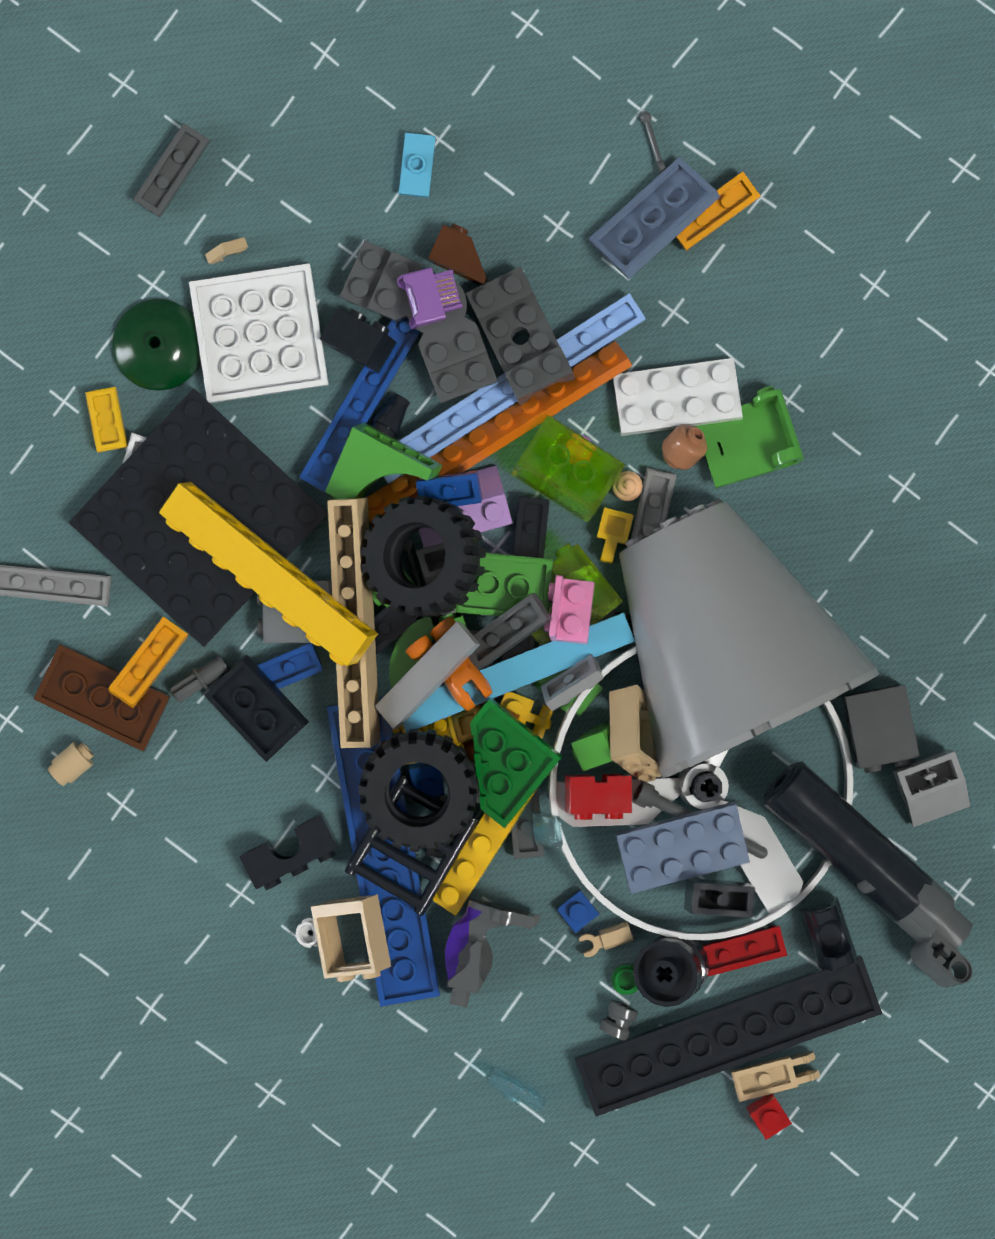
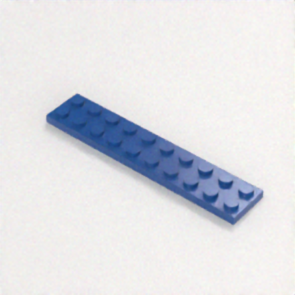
(407, 933)

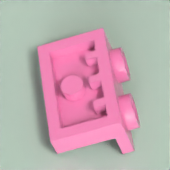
(570, 610)

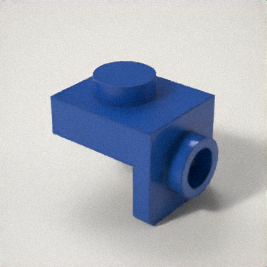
(427, 779)

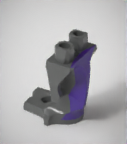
(468, 950)

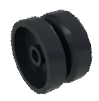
(674, 985)

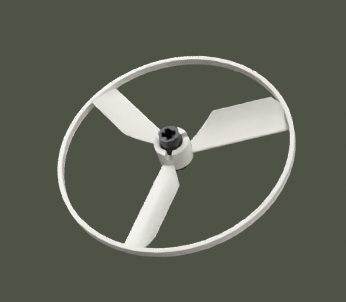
(773, 877)

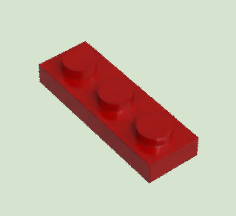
(745, 950)

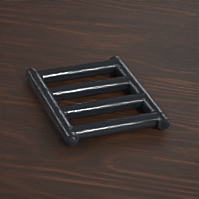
(435, 877)

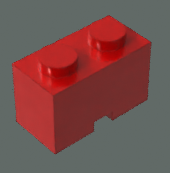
(606, 796)

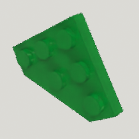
(507, 761)

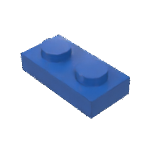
(455, 488)
(292, 666)

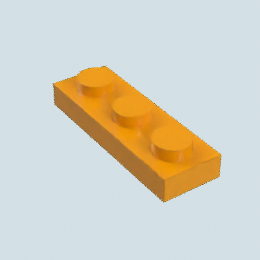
(734, 198)
(148, 662)

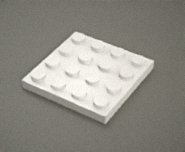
(258, 333)

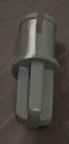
(199, 679)

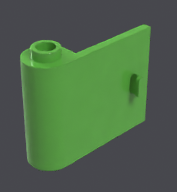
(754, 445)

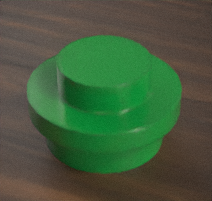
(623, 979)

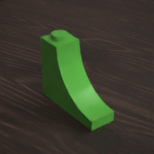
(371, 456)

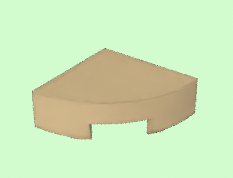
(224, 249)

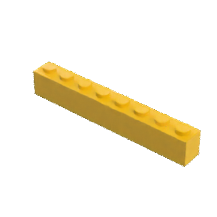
(268, 574)

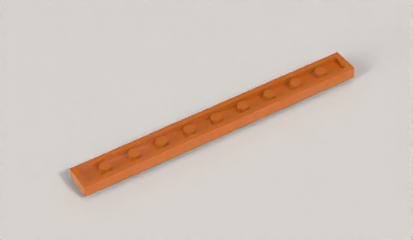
(509, 424)

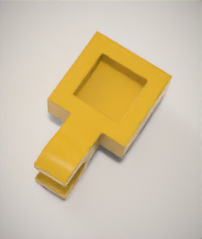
(613, 529)

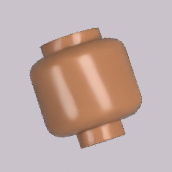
(684, 447)

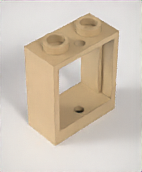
(631, 734)
(329, 938)

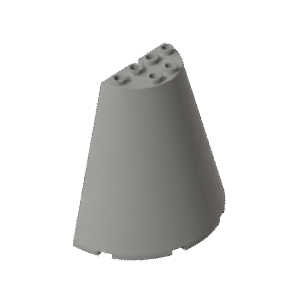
(727, 637)

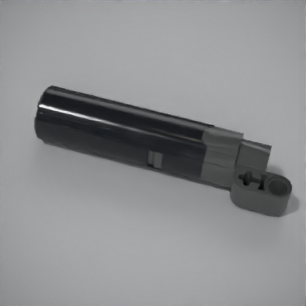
(875, 869)

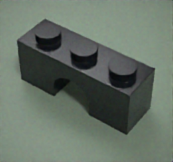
(267, 866)

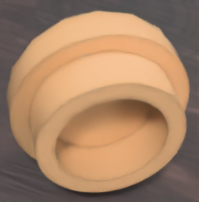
(627, 486)

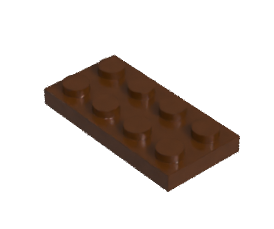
(80, 690)

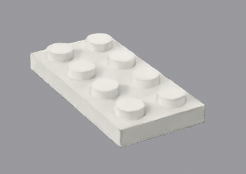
(677, 396)

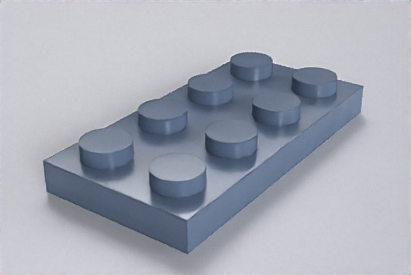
(654, 217)
(682, 847)

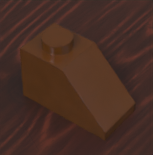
(457, 253)

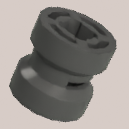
(618, 1020)

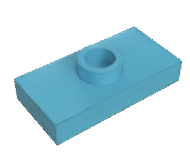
(417, 165)

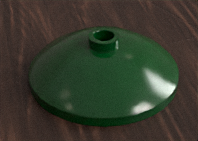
(168, 364)

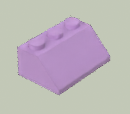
(488, 515)

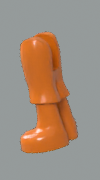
(462, 675)

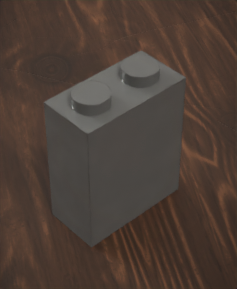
(880, 727)

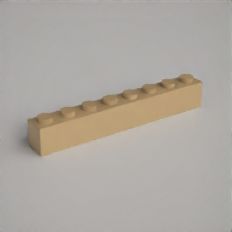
(358, 682)

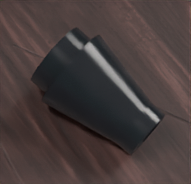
(391, 416)

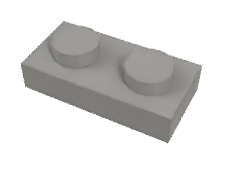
(572, 682)

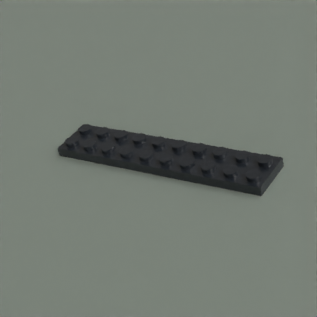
(727, 1036)

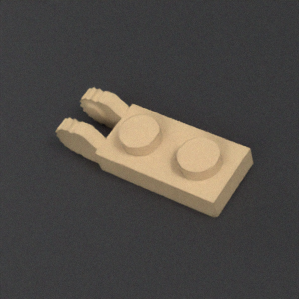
(772, 1076)

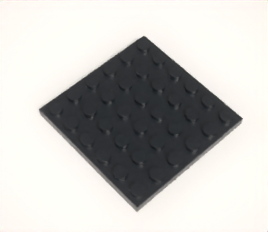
(214, 455)

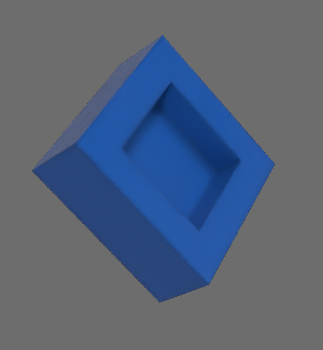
(577, 911)

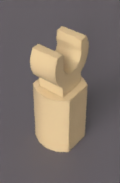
(608, 938)

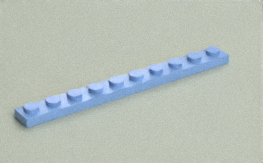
(496, 398)

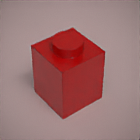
(768, 1115)

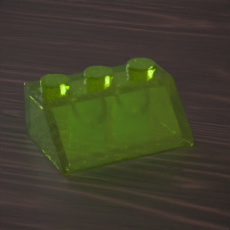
(568, 469)

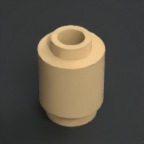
(71, 763)

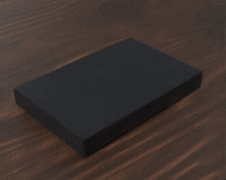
(256, 708)

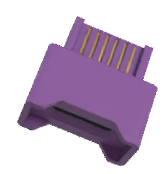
(430, 295)

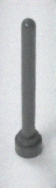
(647, 796)

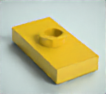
(106, 419)

